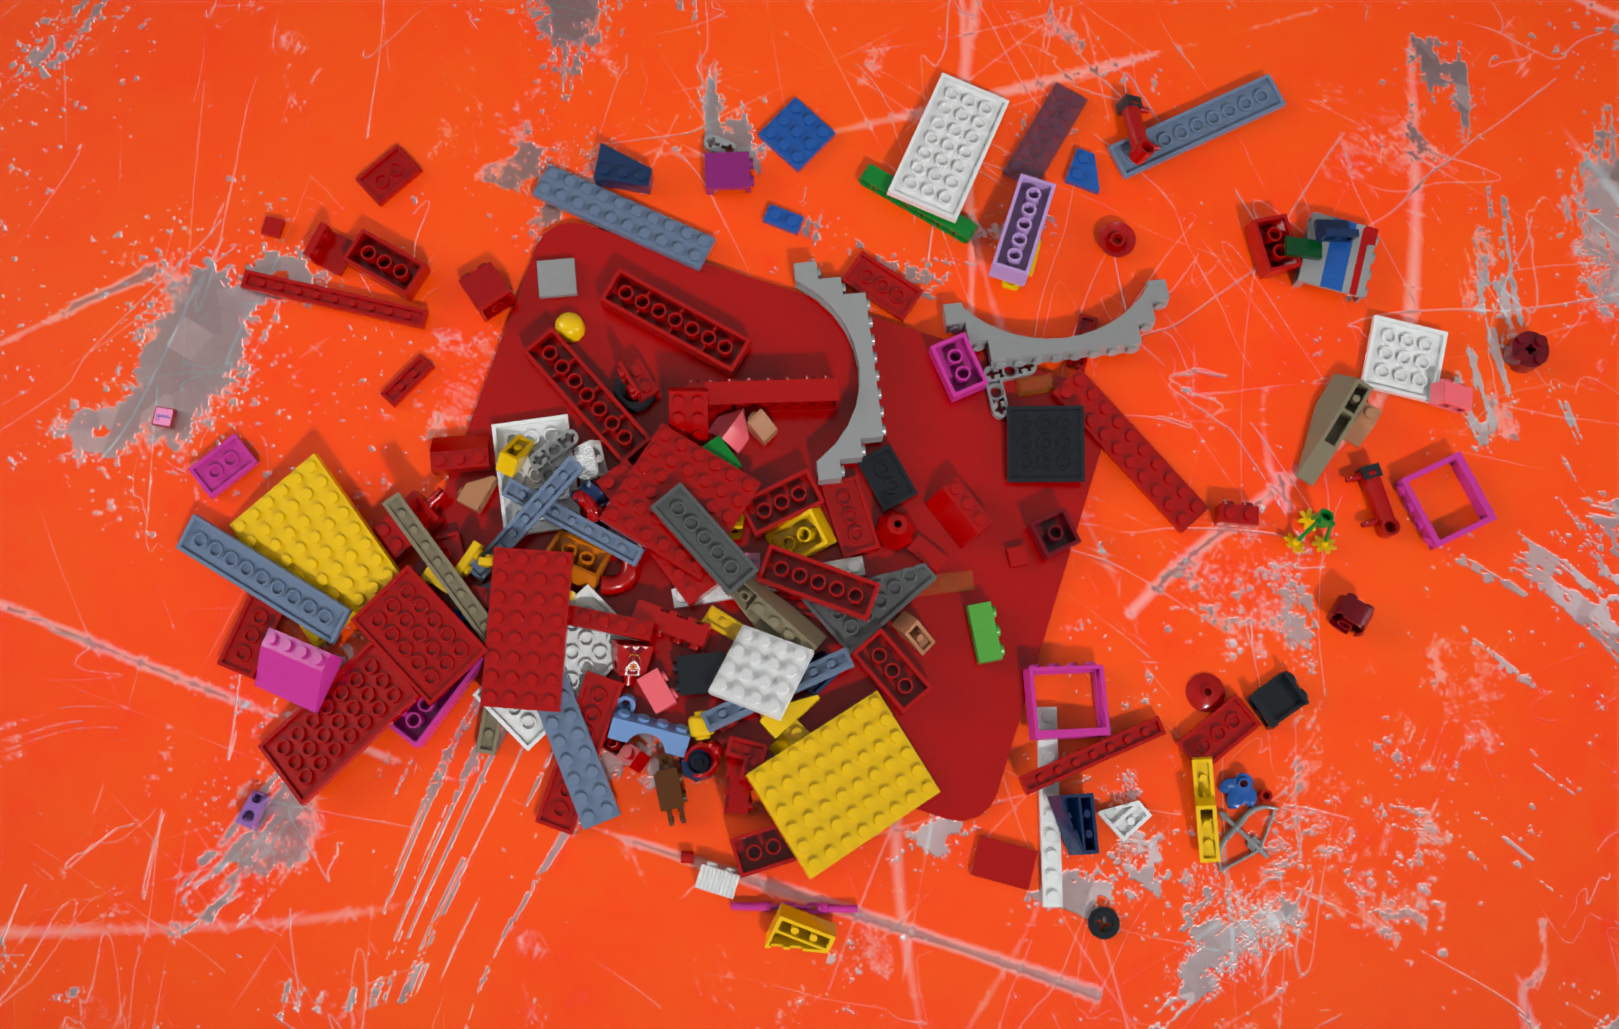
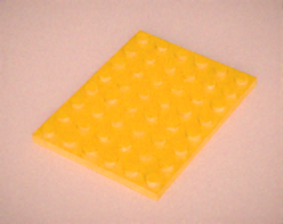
(318, 536)
(842, 784)

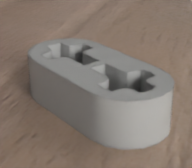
(719, 141)

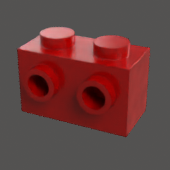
(1236, 516)

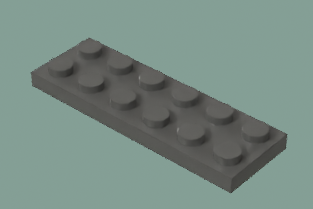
(704, 539)

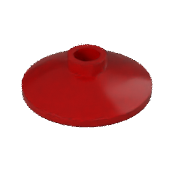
(1120, 232)
(1197, 697)

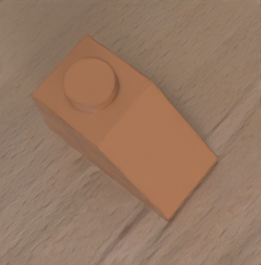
(1363, 425)
(477, 493)
(913, 632)

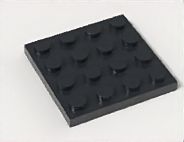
(1045, 444)

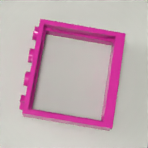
(1468, 484)
(1100, 701)

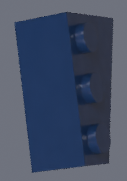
(622, 172)
(1076, 822)

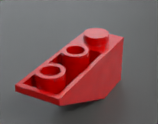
(627, 753)

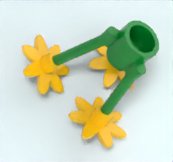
(1321, 519)

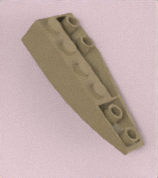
(1330, 423)
(776, 616)

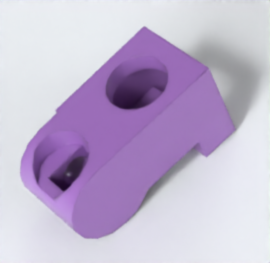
(253, 809)

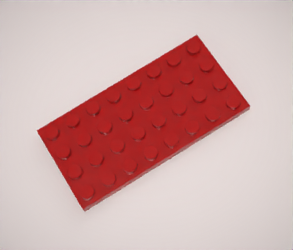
(527, 629)
(358, 708)

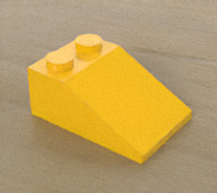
(804, 534)
(793, 712)

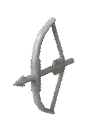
(1252, 843)

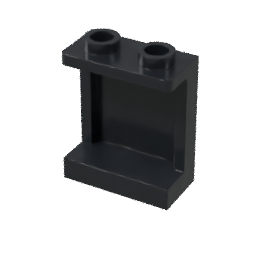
(697, 672)
(1277, 699)

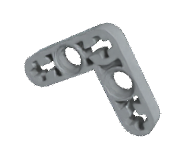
(997, 382)
(547, 464)

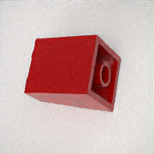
(487, 291)

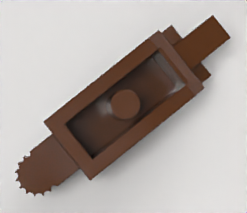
(669, 788)

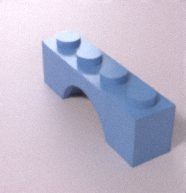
(627, 724)

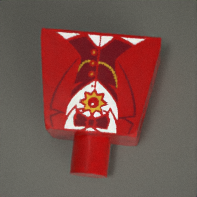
(631, 658)

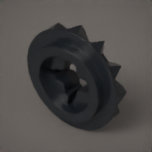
(1111, 917)

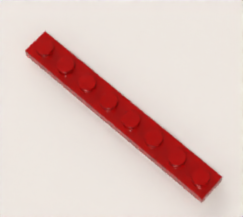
(1091, 755)

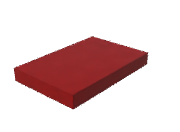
(389, 175)
(1003, 863)

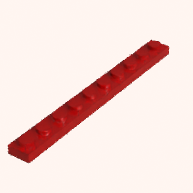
(334, 299)
(592, 619)

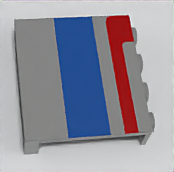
(1343, 265)

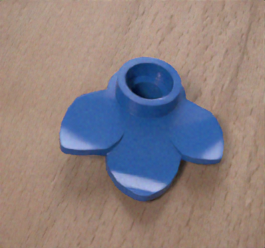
(1239, 794)

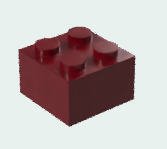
(1053, 534)

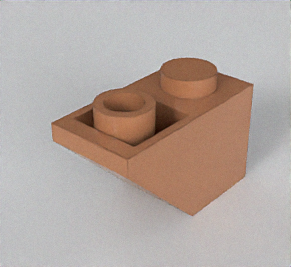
(761, 427)

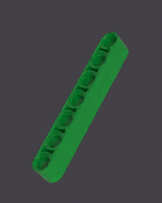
(880, 181)

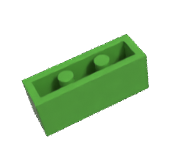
(985, 632)

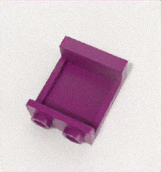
(728, 171)

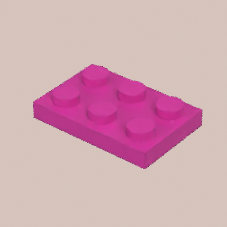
(223, 466)

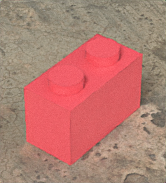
(1451, 396)
(657, 691)

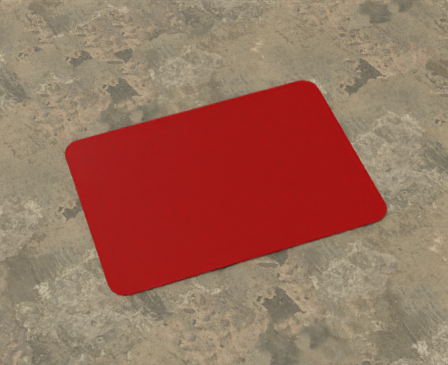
(973, 710)

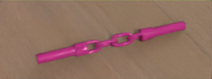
(822, 908)

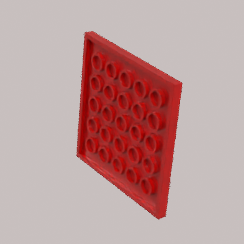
(661, 466)

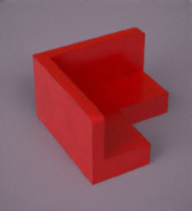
(748, 751)

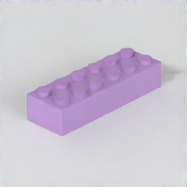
(1022, 230)

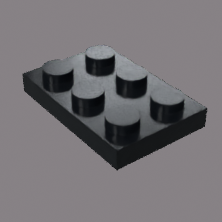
(887, 478)

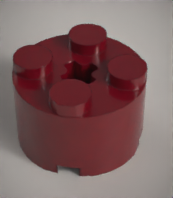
(1526, 351)
(1350, 614)

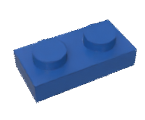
(783, 219)

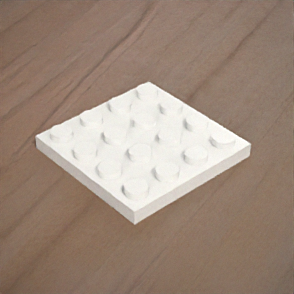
(1403, 358)
(761, 672)

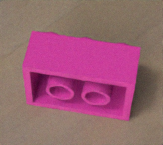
(958, 367)

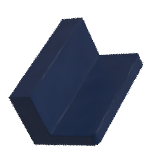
(1334, 231)

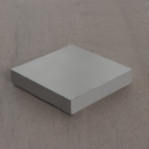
(557, 278)

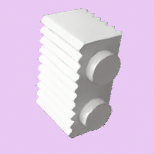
(592, 458)
(717, 880)

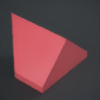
(732, 429)

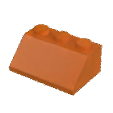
(588, 559)

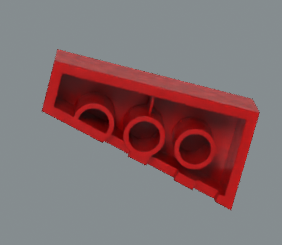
(674, 625)

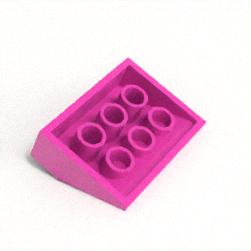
(295, 670)

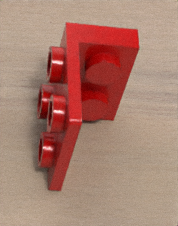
(327, 249)
(638, 379)

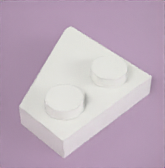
(1125, 818)

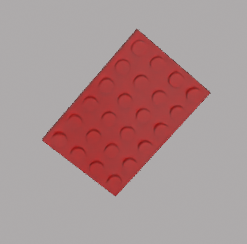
(419, 635)

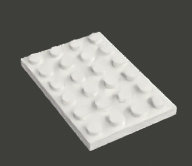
(541, 432)

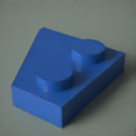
(1083, 172)

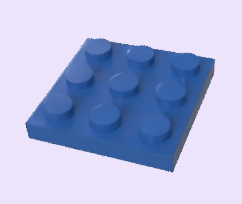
(796, 134)

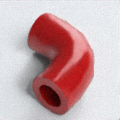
(621, 581)

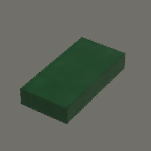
(1302, 248)

